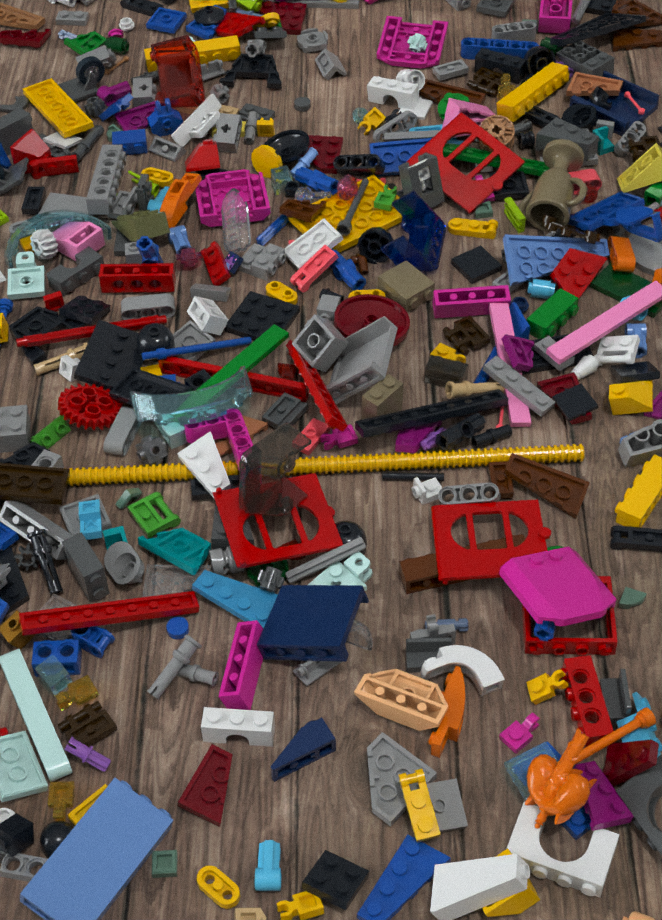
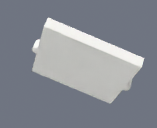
(421, 109)
(57, 140)

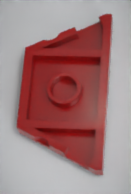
(237, 24)
(577, 271)

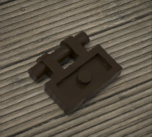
(486, 77)
(644, 144)
(471, 332)
(91, 730)

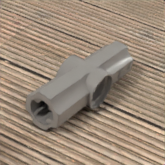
(256, 47)

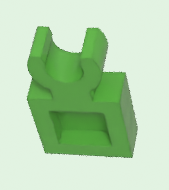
(385, 199)

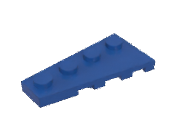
(402, 879)

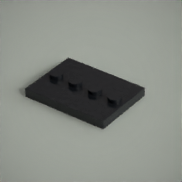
(108, 356)

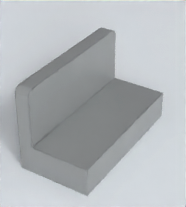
(329, 64)

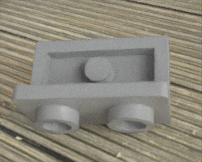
(124, 203)

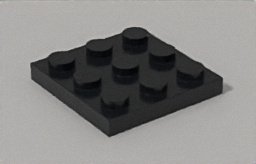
(260, 313)

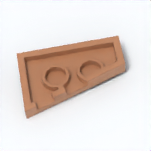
(584, 84)

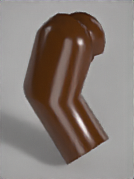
(360, 261)

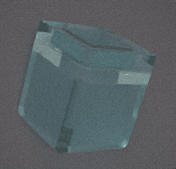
(279, 177)
(53, 674)

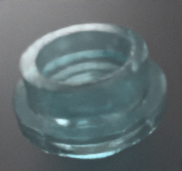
(361, 111)

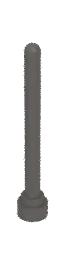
(344, 226)

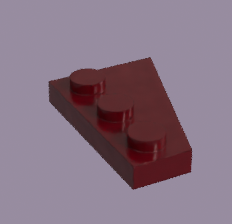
(29, 38)
(559, 384)
(629, 759)
(208, 786)

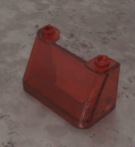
(178, 72)

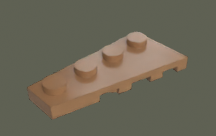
(19, 18)

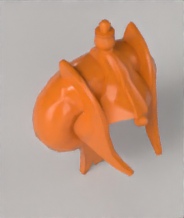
(556, 785)

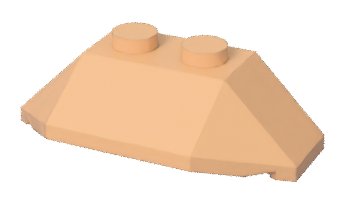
(403, 698)

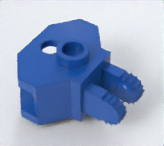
(164, 118)

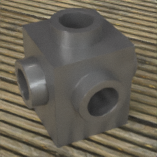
(145, 453)

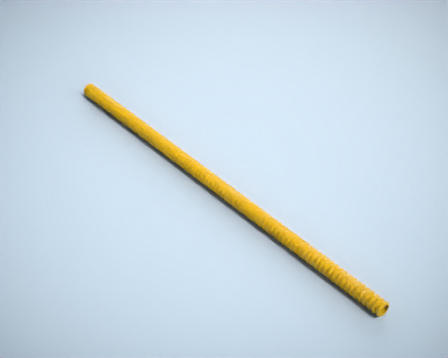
(338, 463)

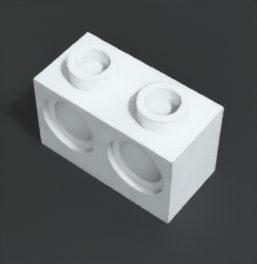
(207, 315)

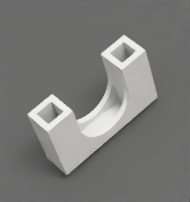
(583, 874)

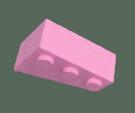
(474, 111)

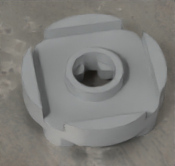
(312, 40)

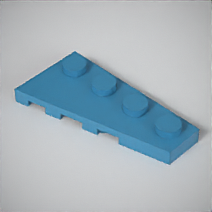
(236, 597)

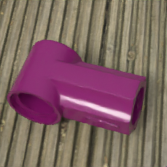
(113, 93)

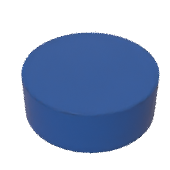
(177, 627)

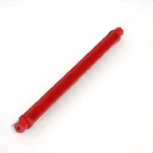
(84, 332)

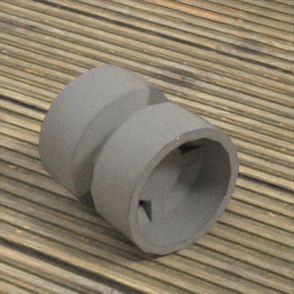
(223, 561)

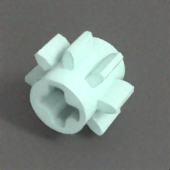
(417, 43)

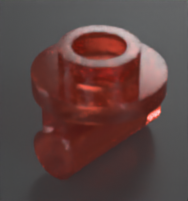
(591, 194)

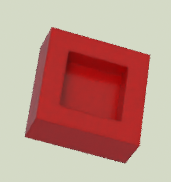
(53, 301)

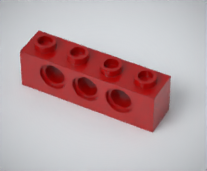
(137, 277)
(583, 670)

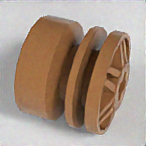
(501, 129)

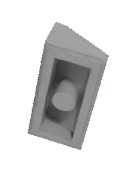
(166, 149)
(210, 292)

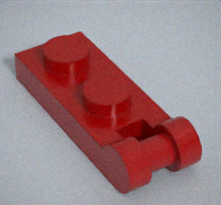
(54, 166)
(215, 264)

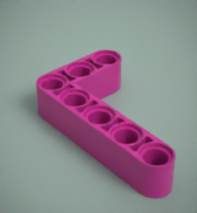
(229, 426)

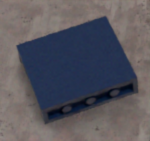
(623, 110)
(311, 622)

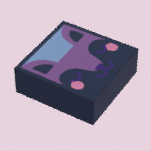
(233, 262)

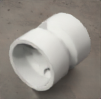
(412, 76)

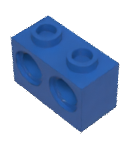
(60, 650)

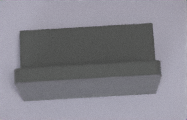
(421, 649)
(616, 696)

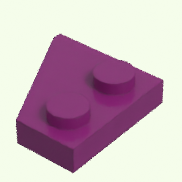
(519, 352)

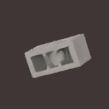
(143, 91)
(228, 132)

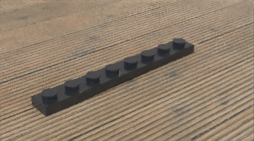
(431, 413)

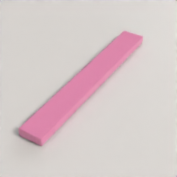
(605, 323)
(502, 324)

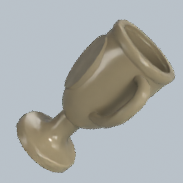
(555, 186)

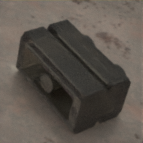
(442, 370)

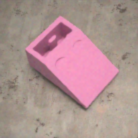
(77, 236)

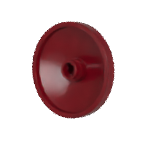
(364, 309)

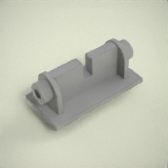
(214, 69)
(312, 670)

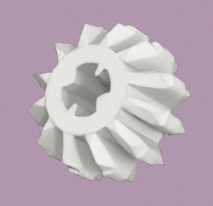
(44, 244)

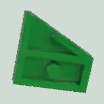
(85, 42)

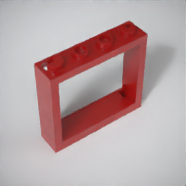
(578, 646)

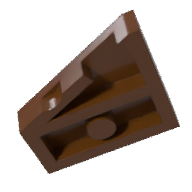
(302, 209)

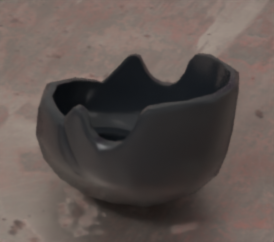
(599, 98)
(53, 836)

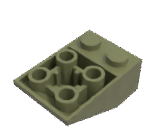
(142, 224)

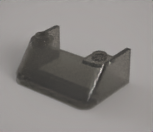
(262, 470)

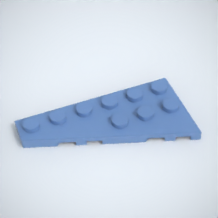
(539, 255)

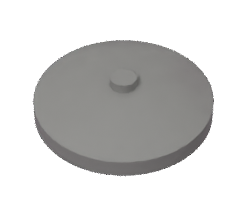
(647, 253)

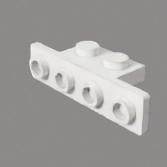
(198, 122)

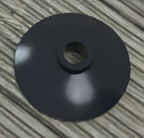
(209, 15)

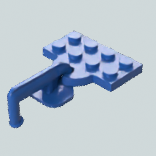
(621, 210)

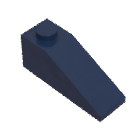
(306, 747)

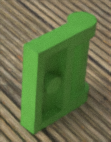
(149, 519)

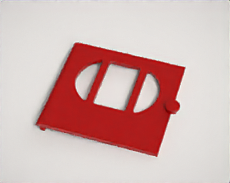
(455, 184)
(249, 555)
(464, 564)

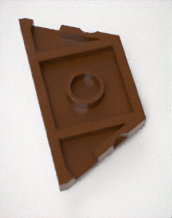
(638, 8)

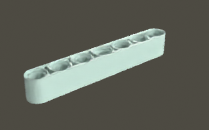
(35, 715)

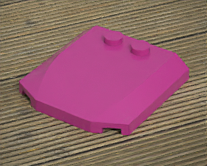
(394, 47)
(215, 186)
(557, 587)

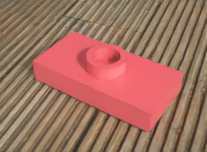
(313, 432)

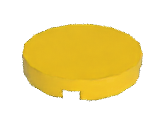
(265, 159)

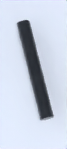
(410, 475)

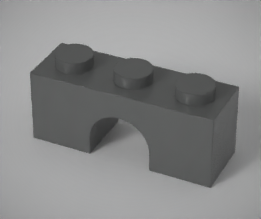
(68, 279)

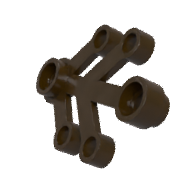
(550, 223)

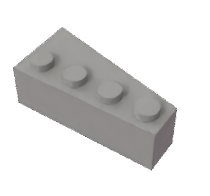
(642, 445)

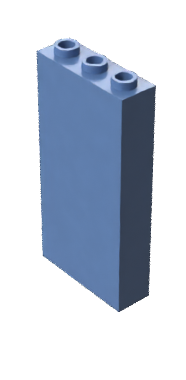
(98, 856)

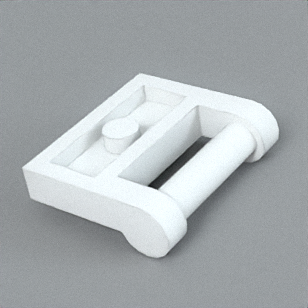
(618, 349)

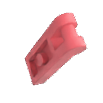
(313, 268)

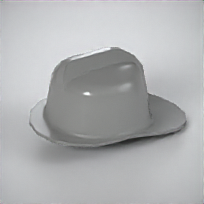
(124, 563)

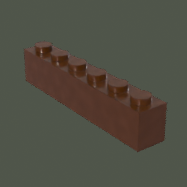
(422, 573)

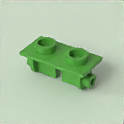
(52, 433)

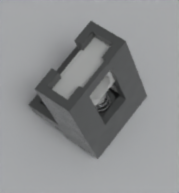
(423, 179)

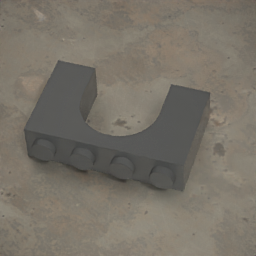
(641, 797)

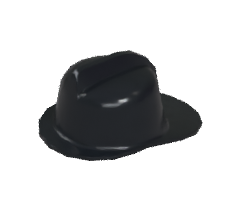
(581, 115)

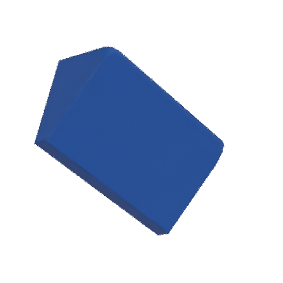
(520, 325)

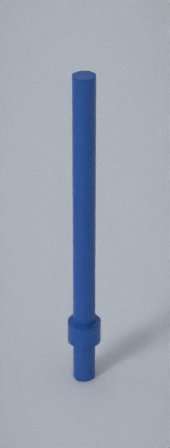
(162, 353)

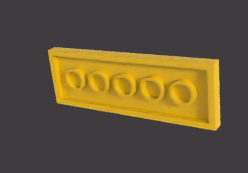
(58, 108)

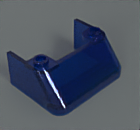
(425, 234)

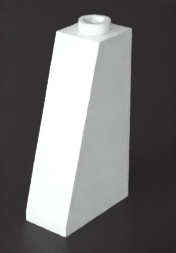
(475, 884)

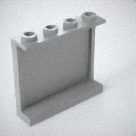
(363, 359)

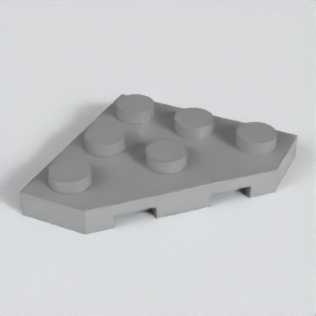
(385, 762)

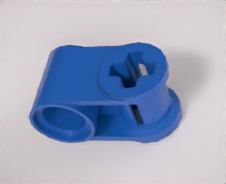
(93, 640)

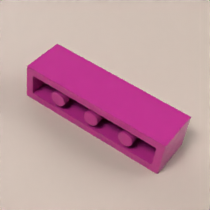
(468, 301)
(242, 667)

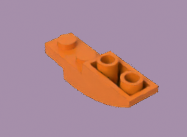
(178, 193)
(452, 722)

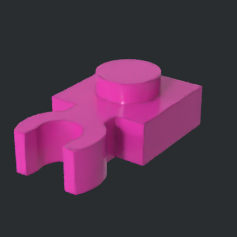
(342, 439)

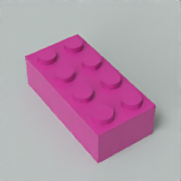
(555, 16)

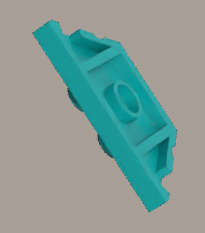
(179, 548)

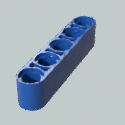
(471, 47)

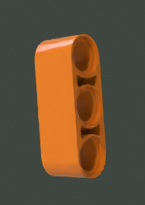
(621, 254)

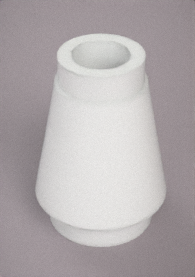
(585, 367)

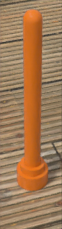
(643, 719)

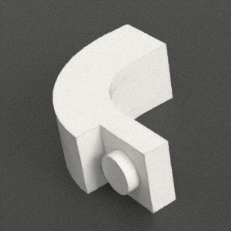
(473, 664)

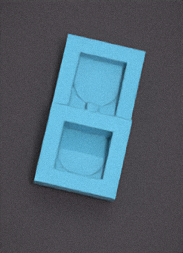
(90, 519)

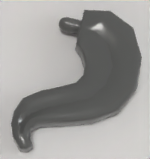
(21, 101)

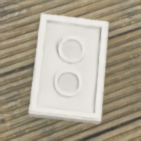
(311, 241)

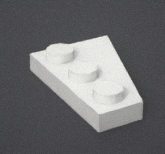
(205, 463)

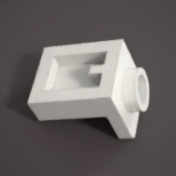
(426, 491)

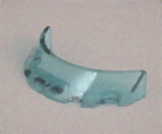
(45, 221)
(193, 405)

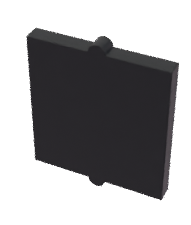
(575, 402)

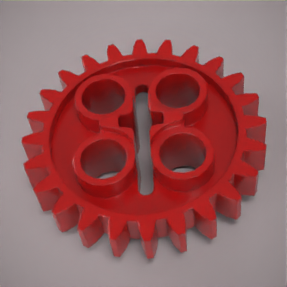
(88, 406)

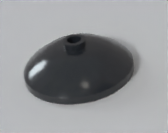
(289, 144)

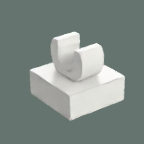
(68, 367)

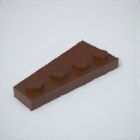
(636, 38)
(435, 92)
(551, 484)

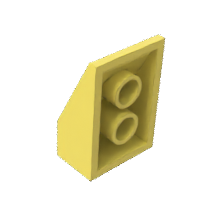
(643, 171)

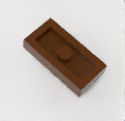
(502, 481)

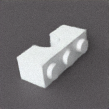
(404, 92)
(252, 724)

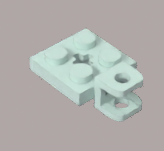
(26, 271)
(347, 574)

